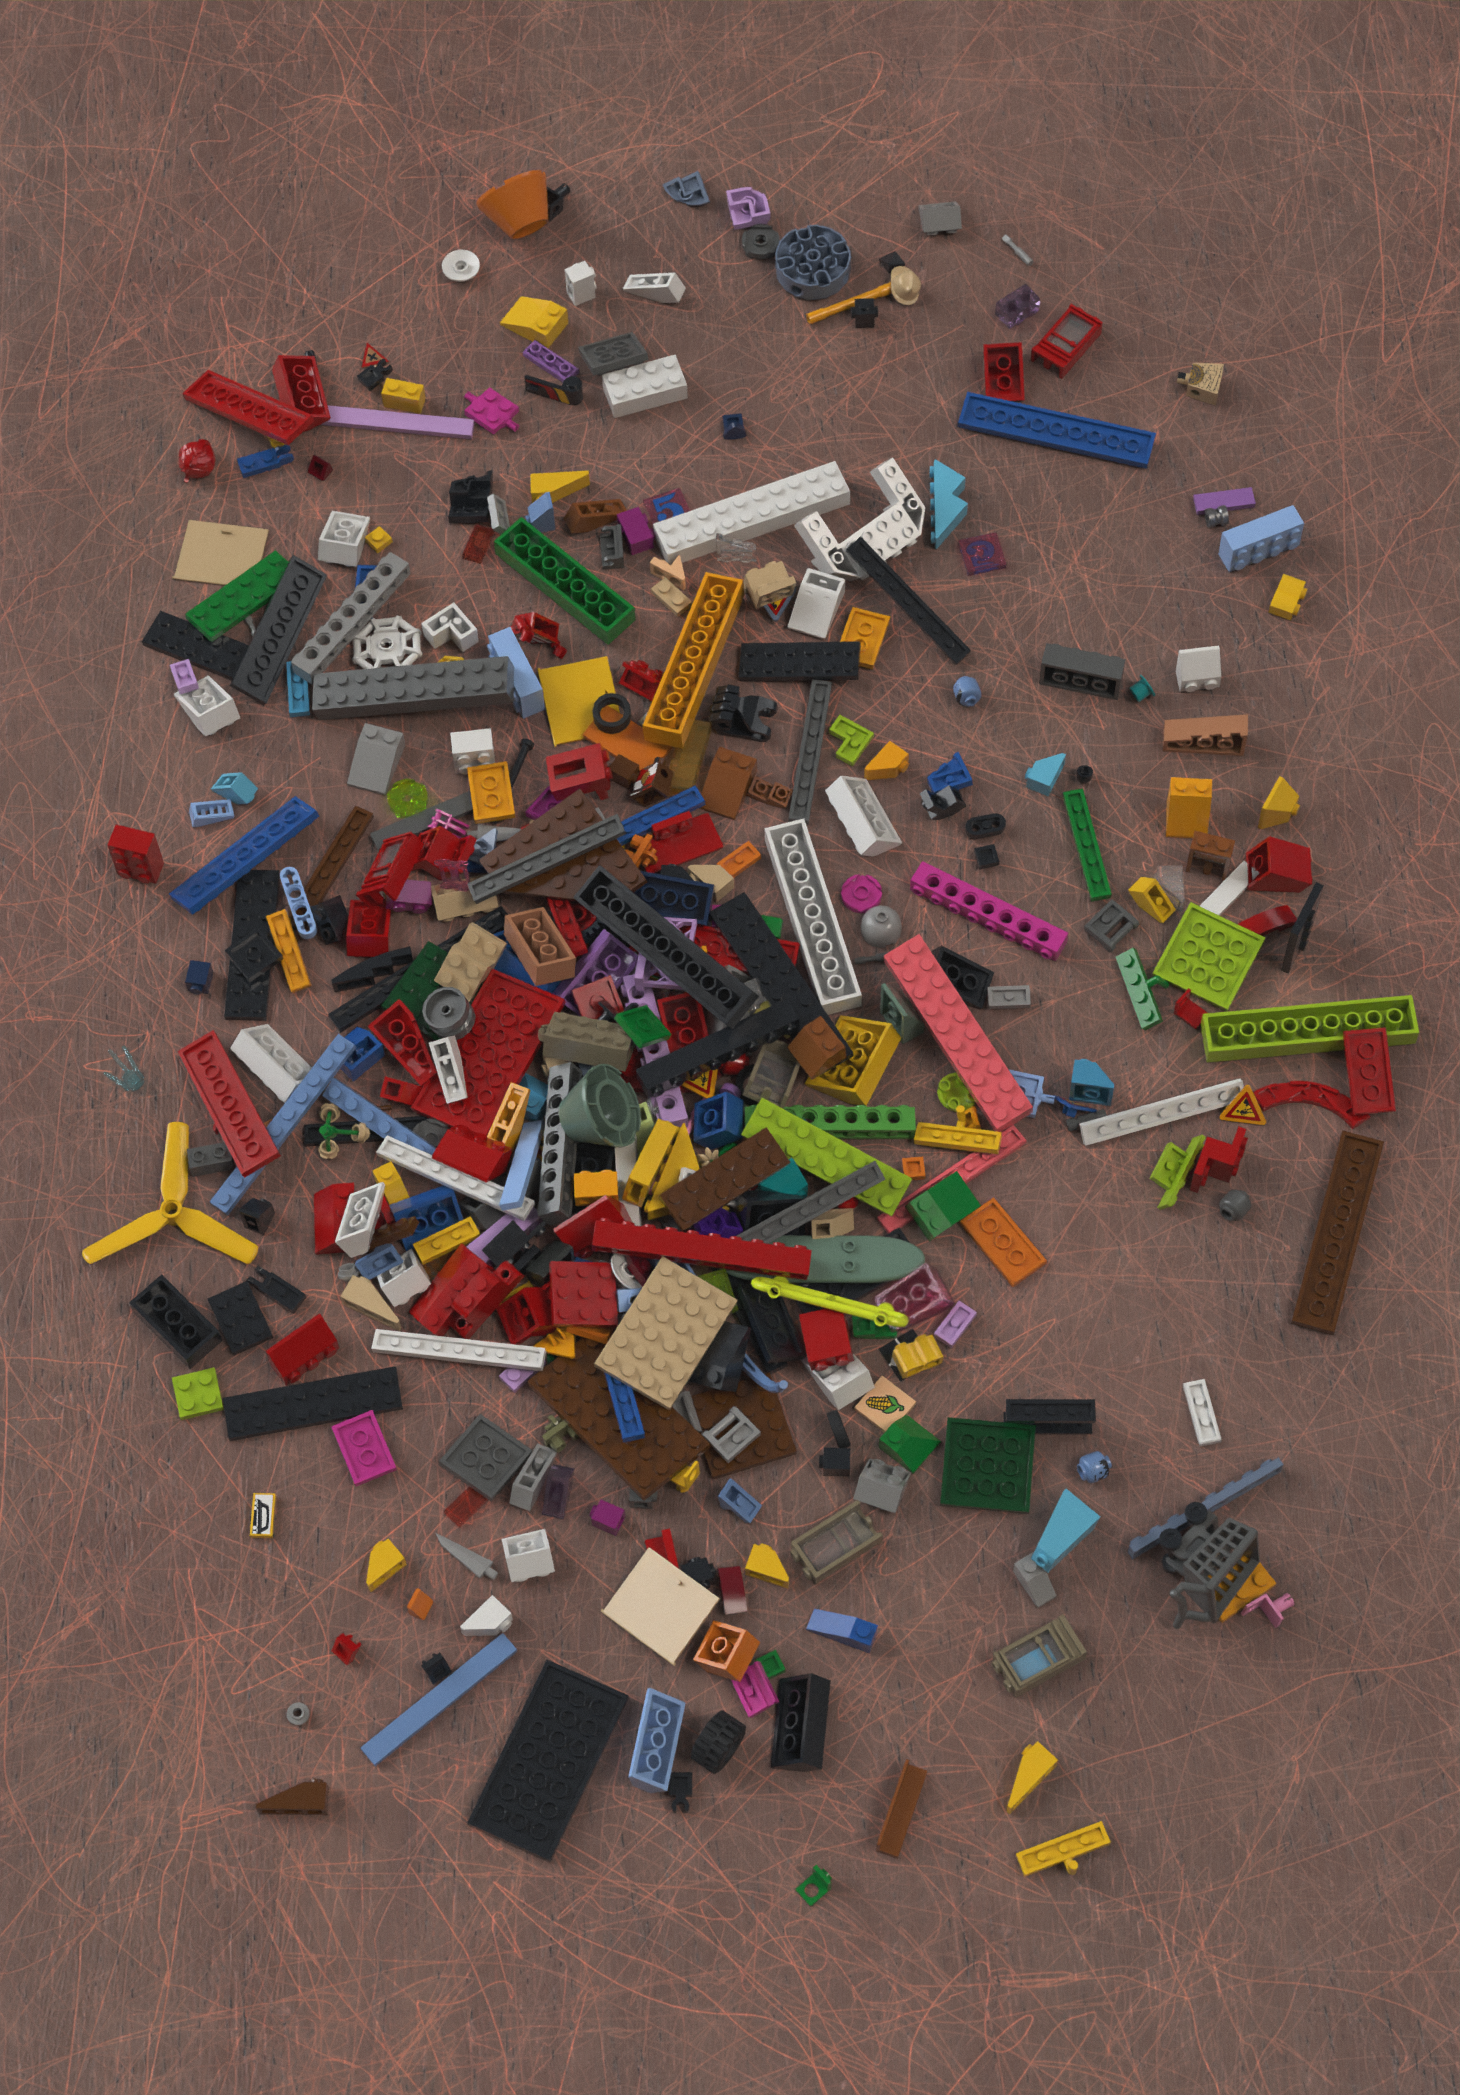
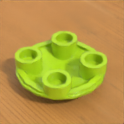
(954, 1093)

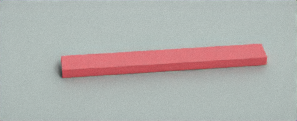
(968, 1169)

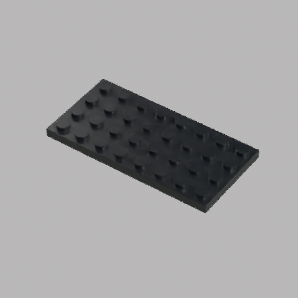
(548, 1760)

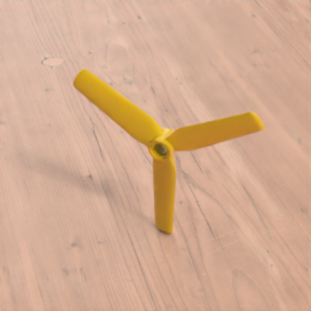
(191, 1221)

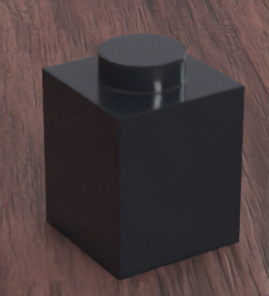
(835, 1462)

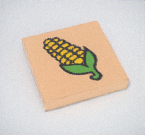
(884, 1404)

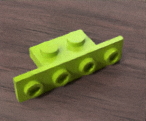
(1173, 1169)

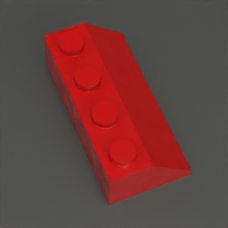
(301, 386)
(434, 1305)

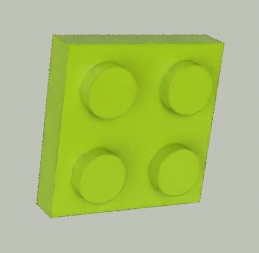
(197, 1393)

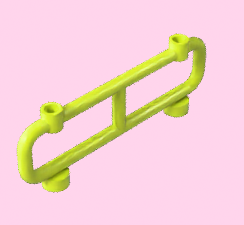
(781, 1285)

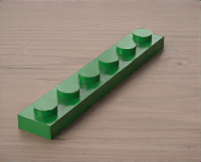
(1087, 845)

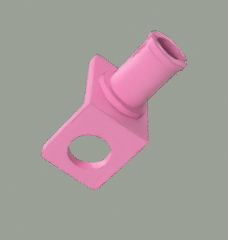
(1271, 1609)

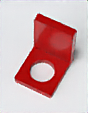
(1188, 1010)

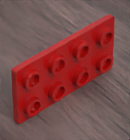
(683, 840)

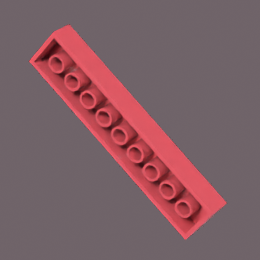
(958, 1034)

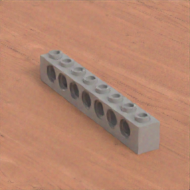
(349, 627)

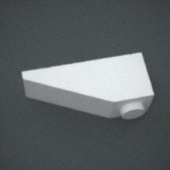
(657, 287)
(449, 1068)

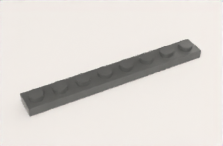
(810, 751)
(546, 858)
(815, 1204)

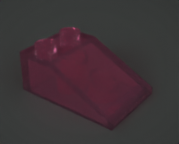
(918, 1296)

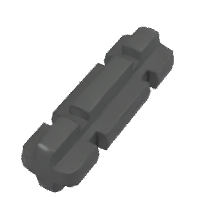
(1073, 1123)

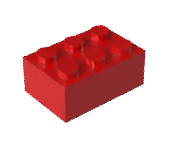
(135, 854)

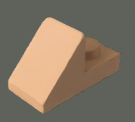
(672, 572)

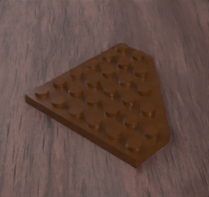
(566, 879)

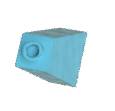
(1064, 1531)

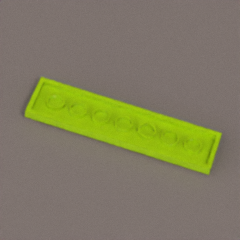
(826, 1155)

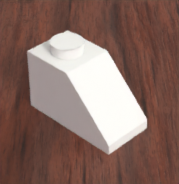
(488, 1620)

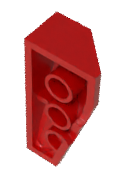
(402, 1038)

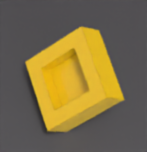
(378, 539)

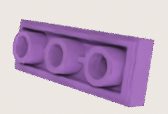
(549, 361)

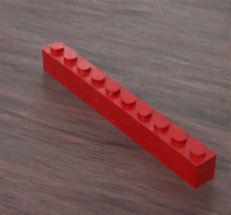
(701, 1250)

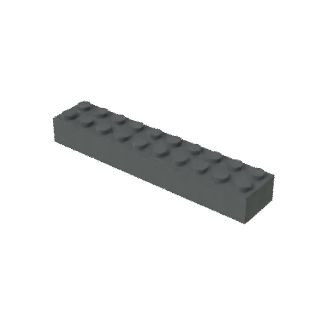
(413, 688)

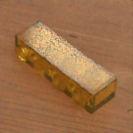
(689, 759)

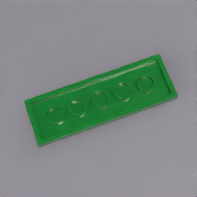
(238, 598)

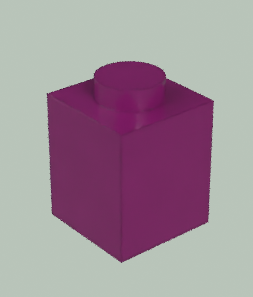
(607, 1517)

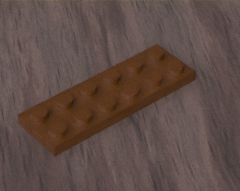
(724, 1179)

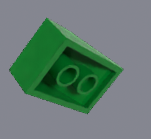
(942, 1206)

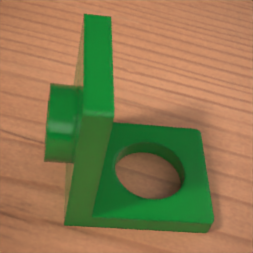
(819, 1878)

